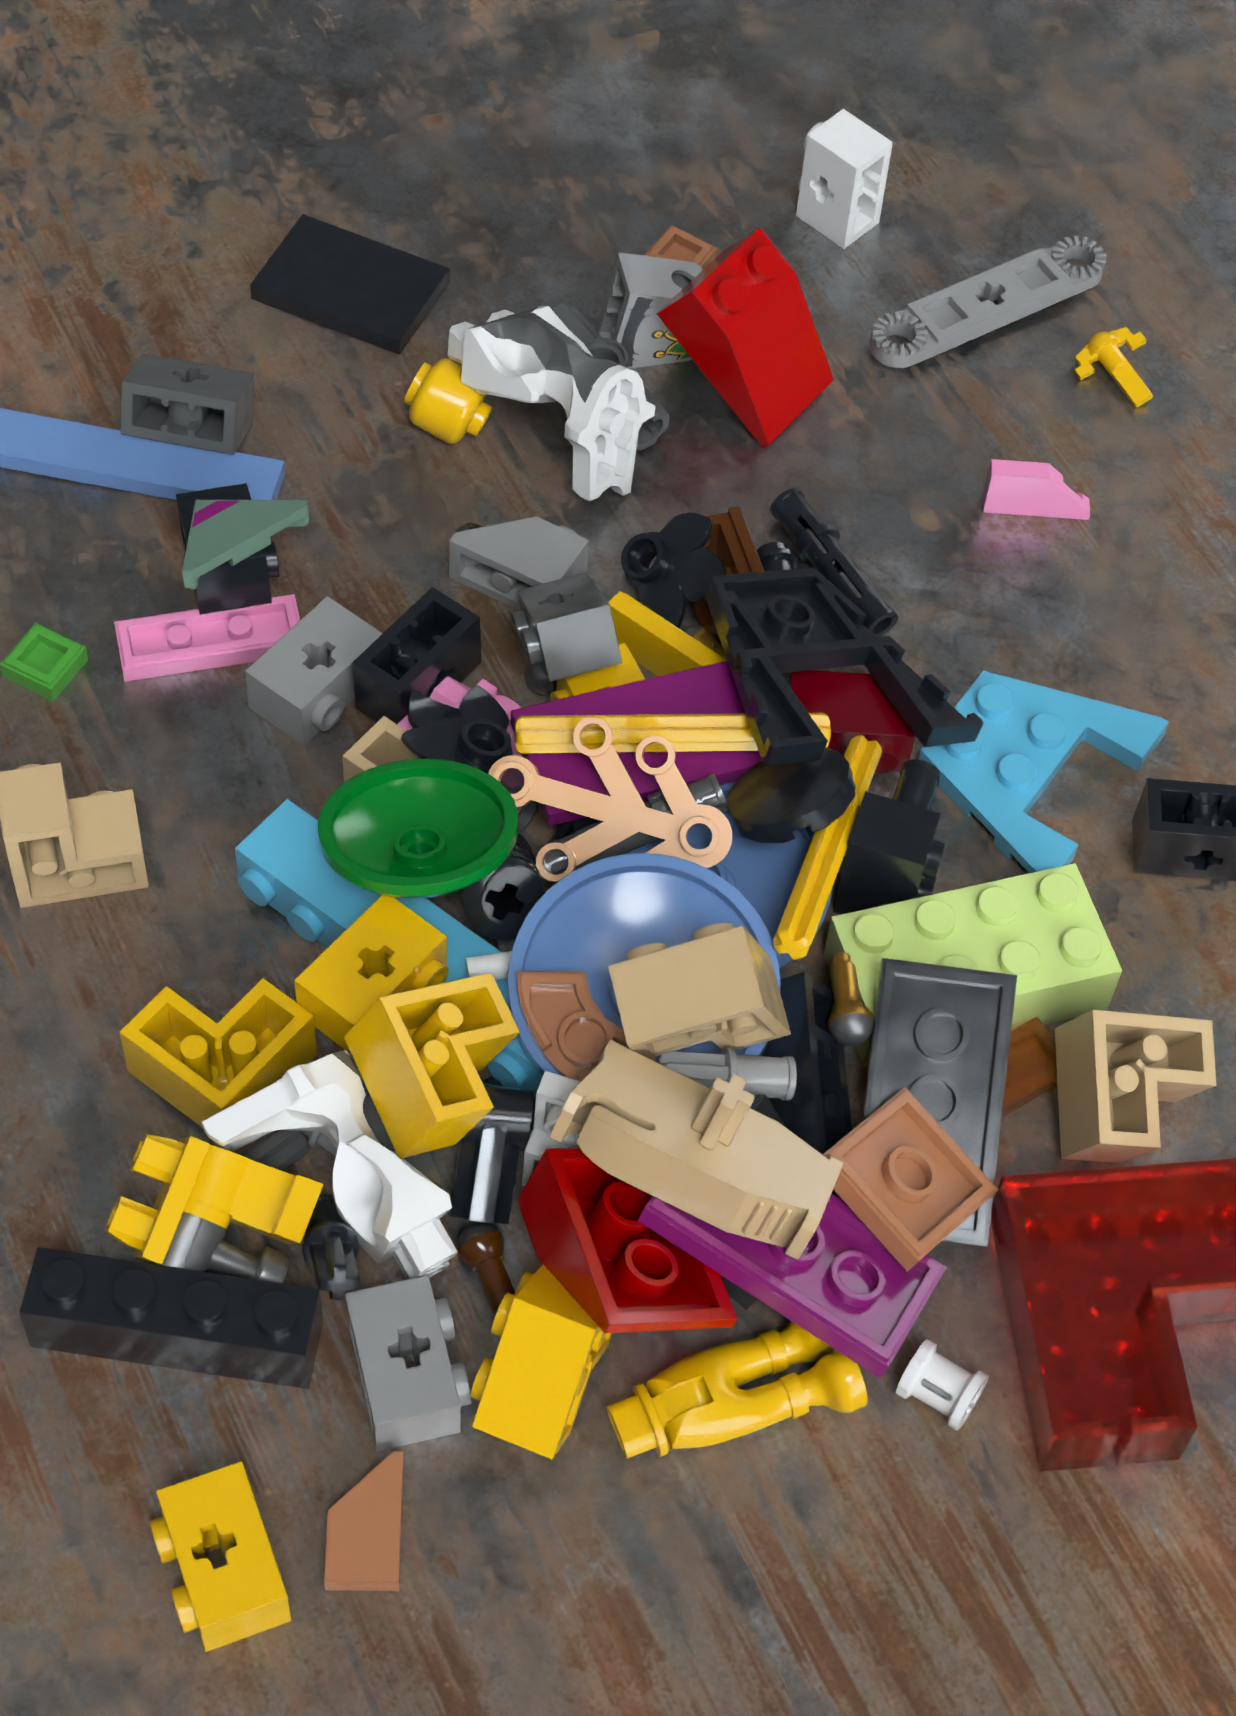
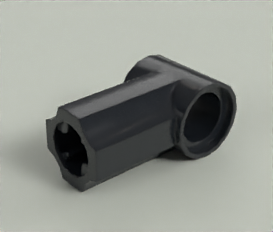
(490, 1157)

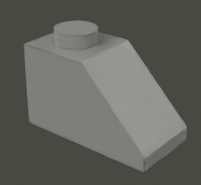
(515, 557)

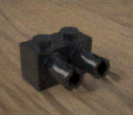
(893, 844)

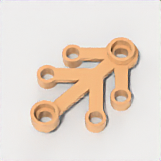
(624, 809)

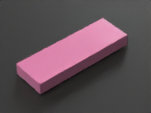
(198, 642)

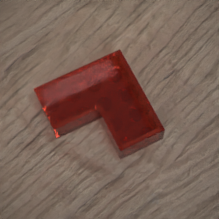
(1093, 1294)

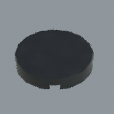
(784, 798)

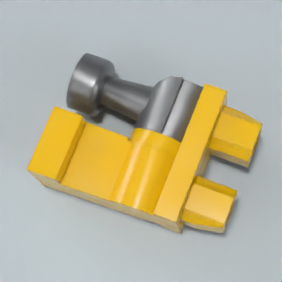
(198, 1200)

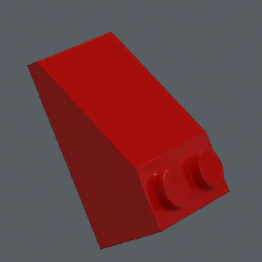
(752, 335)
(607, 1259)

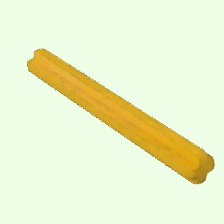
(684, 732)
(824, 859)

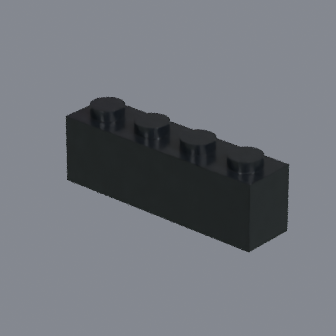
(172, 1317)

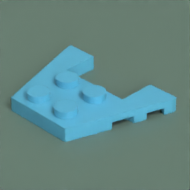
(1021, 749)

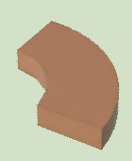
(565, 1021)

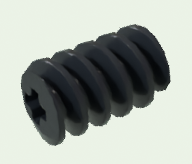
(506, 895)

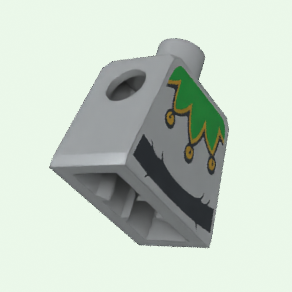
(634, 295)

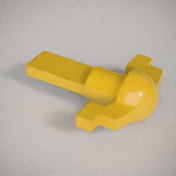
(1105, 348)

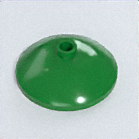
(418, 828)

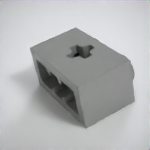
(309, 672)
(404, 1401)

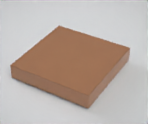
(907, 1178)

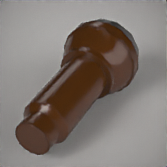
(482, 1249)

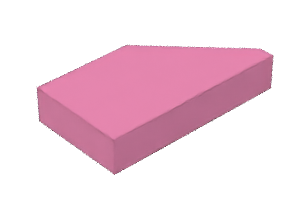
(1031, 491)

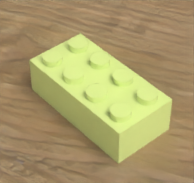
(1017, 925)

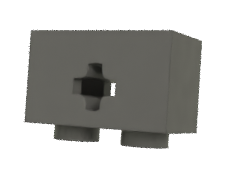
(187, 403)
(566, 627)

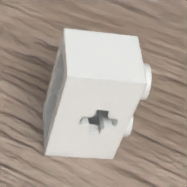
(843, 178)

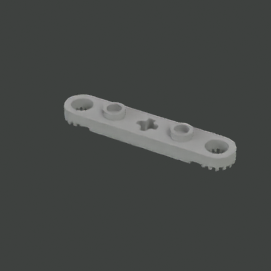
(958, 315)

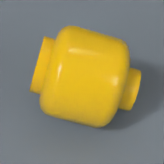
(445, 404)

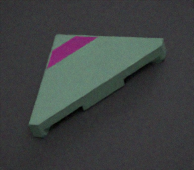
(235, 531)

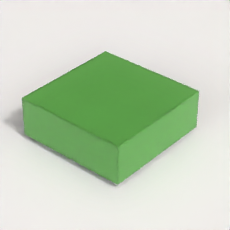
(44, 662)

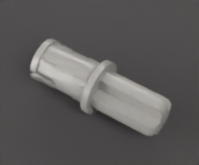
(763, 1074)

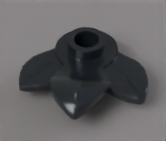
(680, 568)
(466, 734)

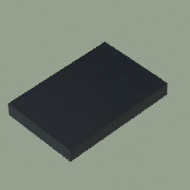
(350, 283)

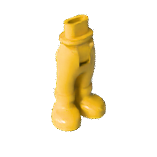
(700, 1400)

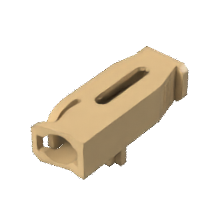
(699, 1149)

